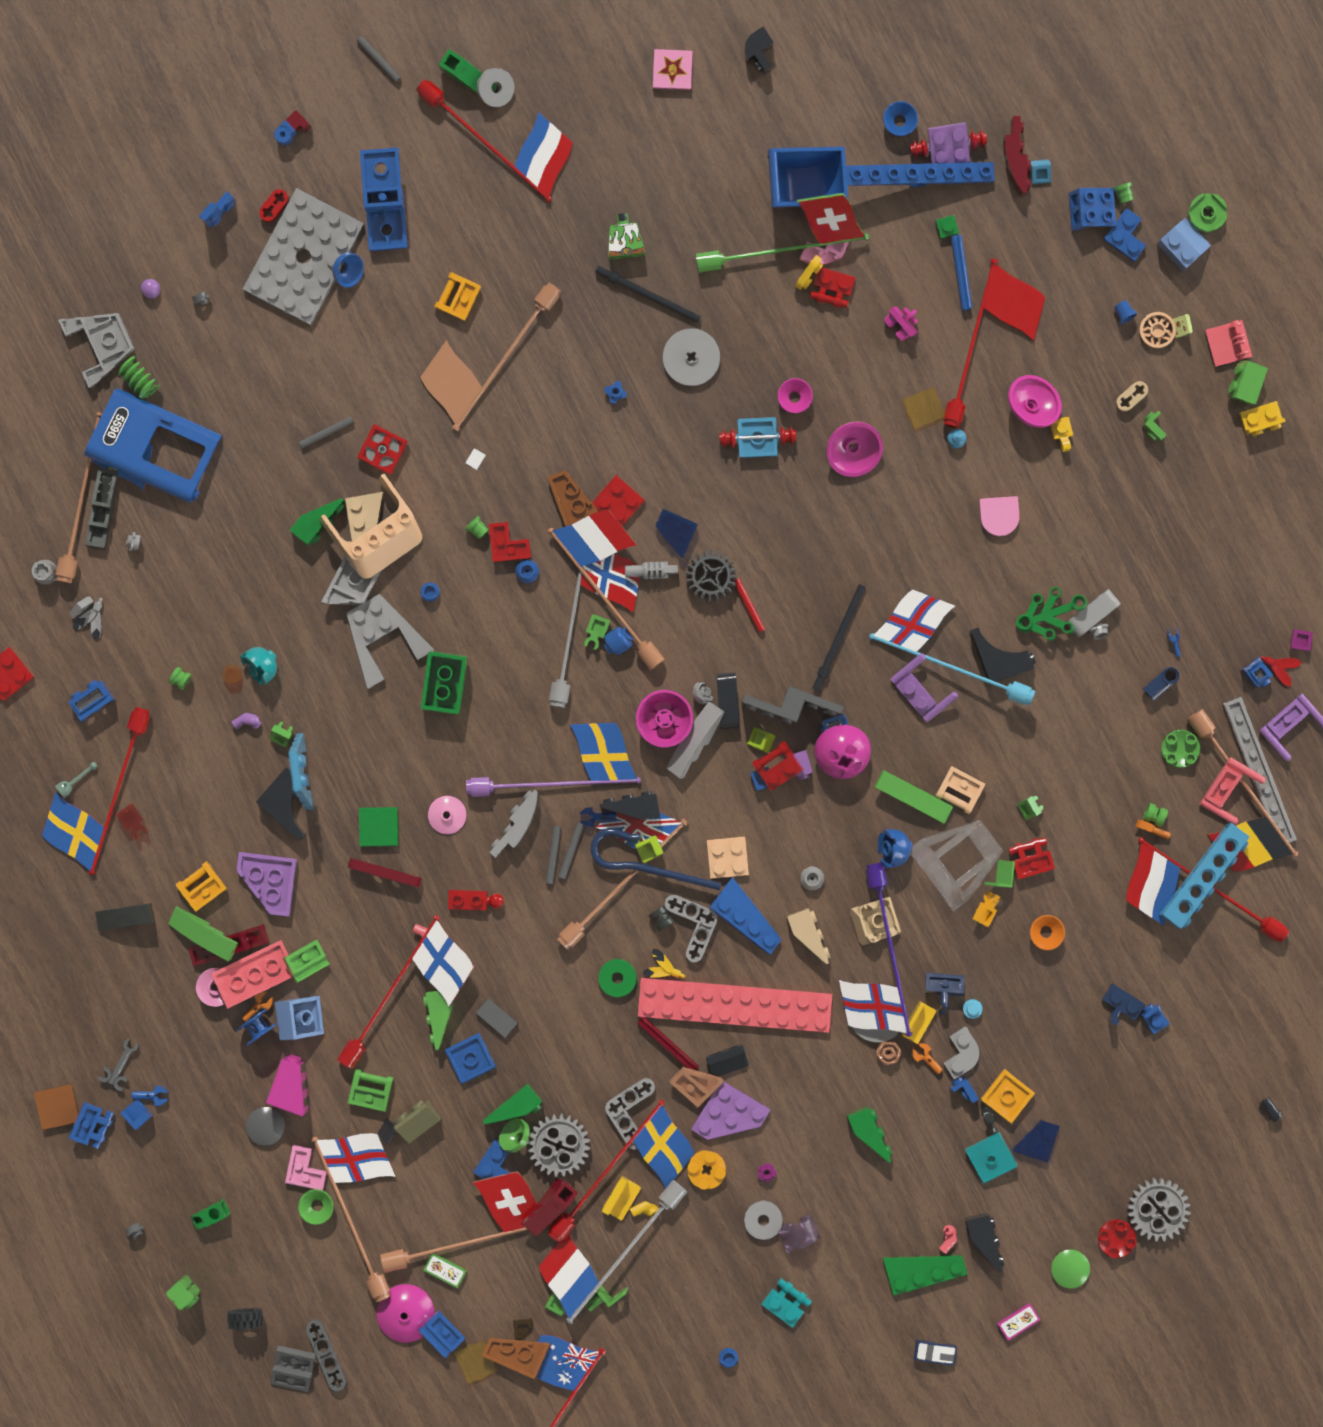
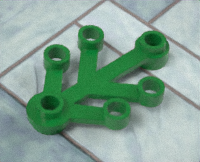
(1049, 614)

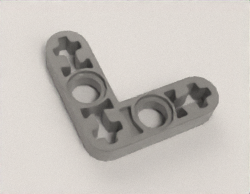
(701, 924)
(622, 1113)

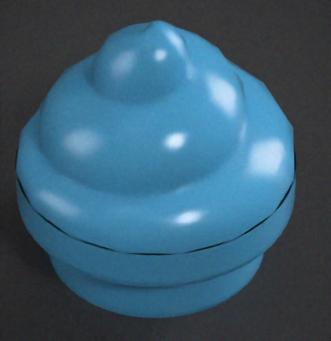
(956, 438)

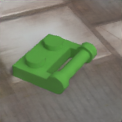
(368, 1096)

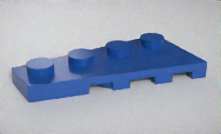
(742, 914)

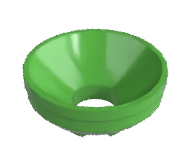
(510, 1134)
(308, 1213)

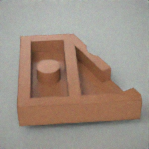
(695, 1084)

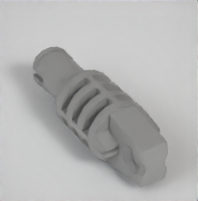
(651, 570)

